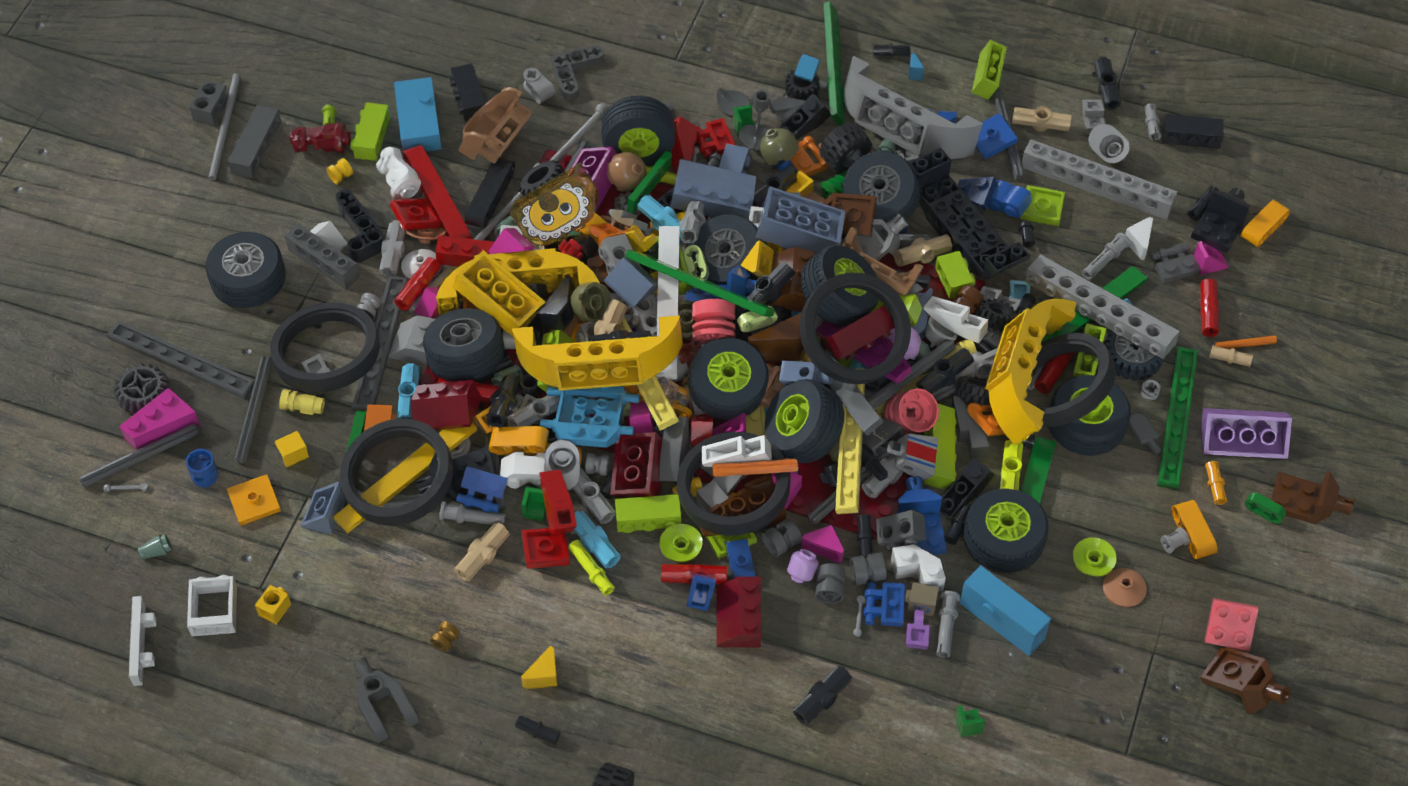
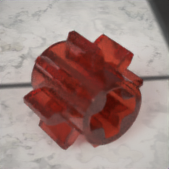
(686, 352)

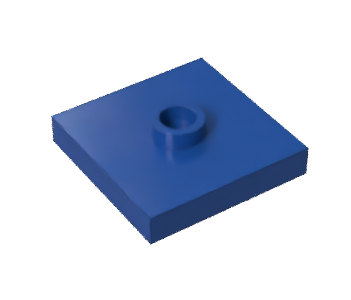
(995, 136)

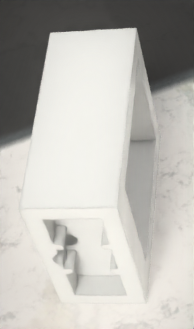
(214, 624)

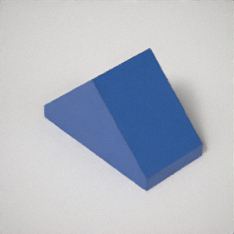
(701, 591)

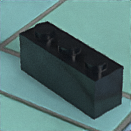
(466, 90)
(1193, 131)

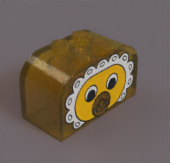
(556, 207)

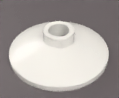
(412, 261)

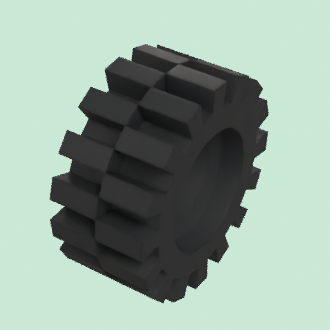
(799, 92)
(997, 313)
(972, 390)

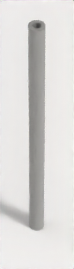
(224, 127)

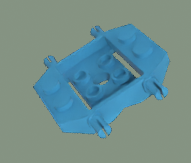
(597, 431)

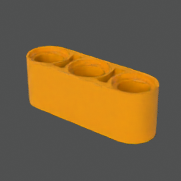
(1265, 223)
(518, 439)
(1192, 521)

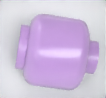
(802, 566)

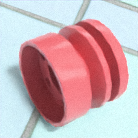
(712, 320)
(913, 410)

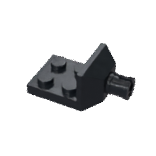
(1222, 219)
(478, 459)

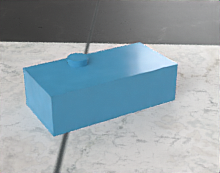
(417, 114)
(1005, 610)

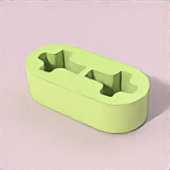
(701, 262)
(752, 321)

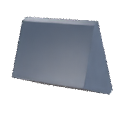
(631, 282)
(322, 507)

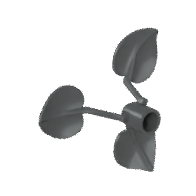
(749, 134)

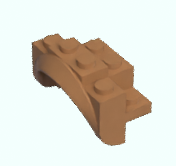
(495, 126)
(900, 282)

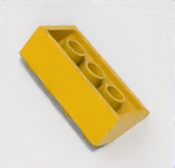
(498, 292)

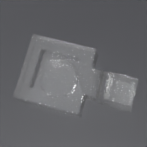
(671, 392)

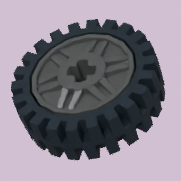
(1131, 358)

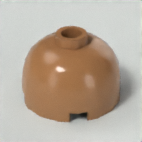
(626, 171)

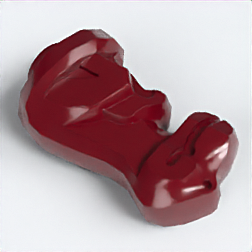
(328, 137)

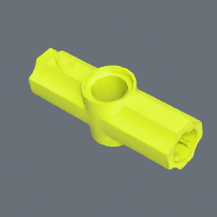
(1011, 460)

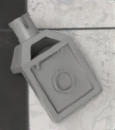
(883, 238)

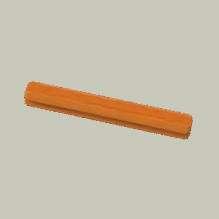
(755, 467)

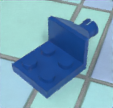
(737, 281)
(929, 504)

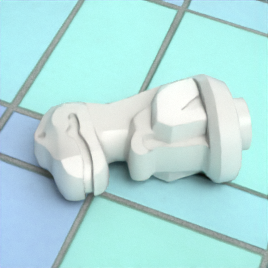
(399, 174)

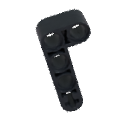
(369, 235)

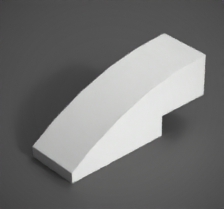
(957, 318)
(736, 451)

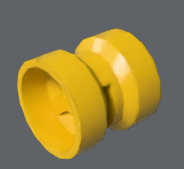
(339, 171)

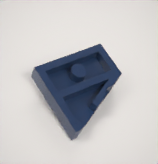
(978, 190)

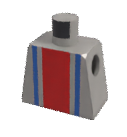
(915, 455)

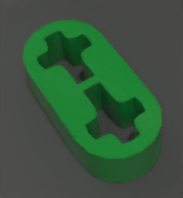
(1265, 508)

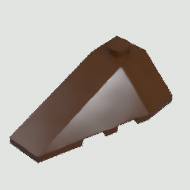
(746, 501)

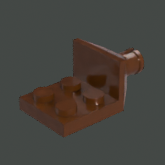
(858, 211)
(1308, 499)
(1245, 676)

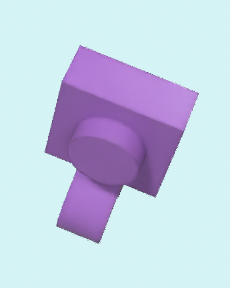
(917, 633)

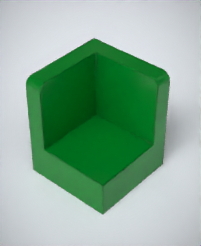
(741, 117)
(533, 504)
(969, 722)

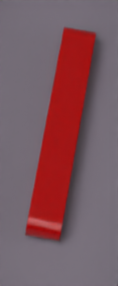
(436, 193)

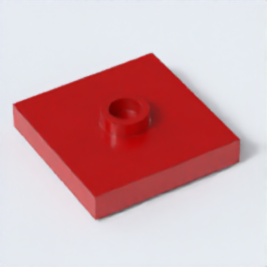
(415, 214)
(544, 549)

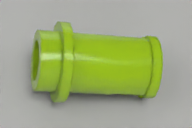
(329, 114)

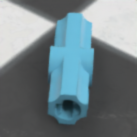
(657, 213)
(409, 381)
(595, 540)

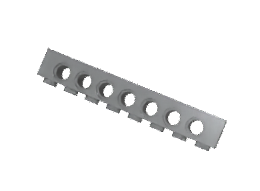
(1098, 179)
(609, 251)
(1102, 306)

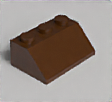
(791, 293)

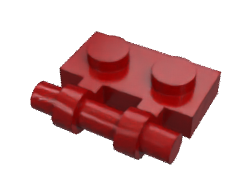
(719, 136)

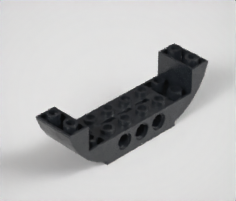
(955, 215)

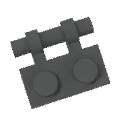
(1176, 268)

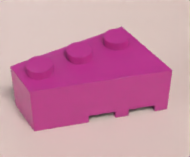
(158, 419)

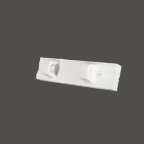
(139, 659)

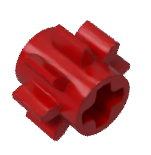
(571, 248)

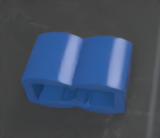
(1010, 199)

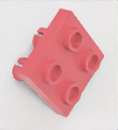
(1231, 624)

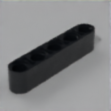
(490, 193)

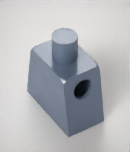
(793, 371)

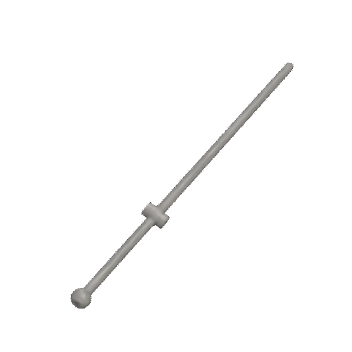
(599, 112)

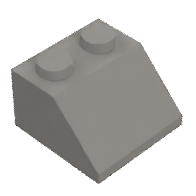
(409, 341)

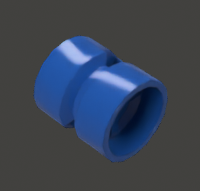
(202, 467)

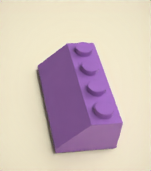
(1246, 433)

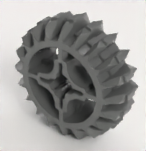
(128, 387)

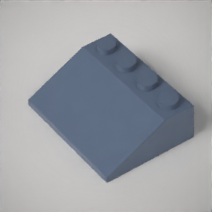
(717, 188)
(799, 222)

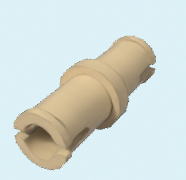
(1231, 356)

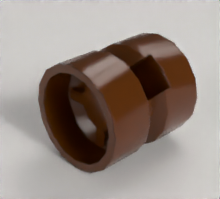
(969, 297)

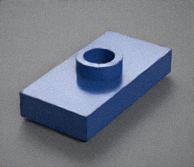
(740, 558)

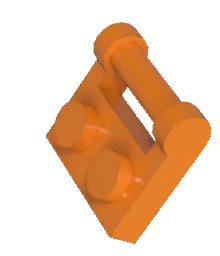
(802, 160)
(986, 422)

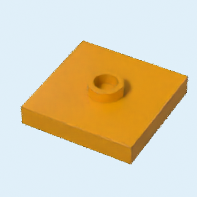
(253, 500)

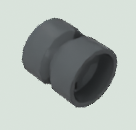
(781, 538)
(868, 568)
(830, 583)

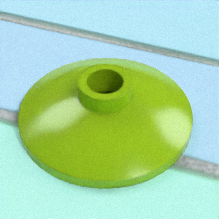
(680, 535)
(1094, 549)

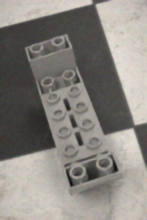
(904, 120)

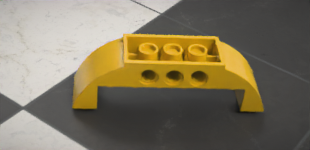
(529, 267)
(599, 362)
(1015, 363)

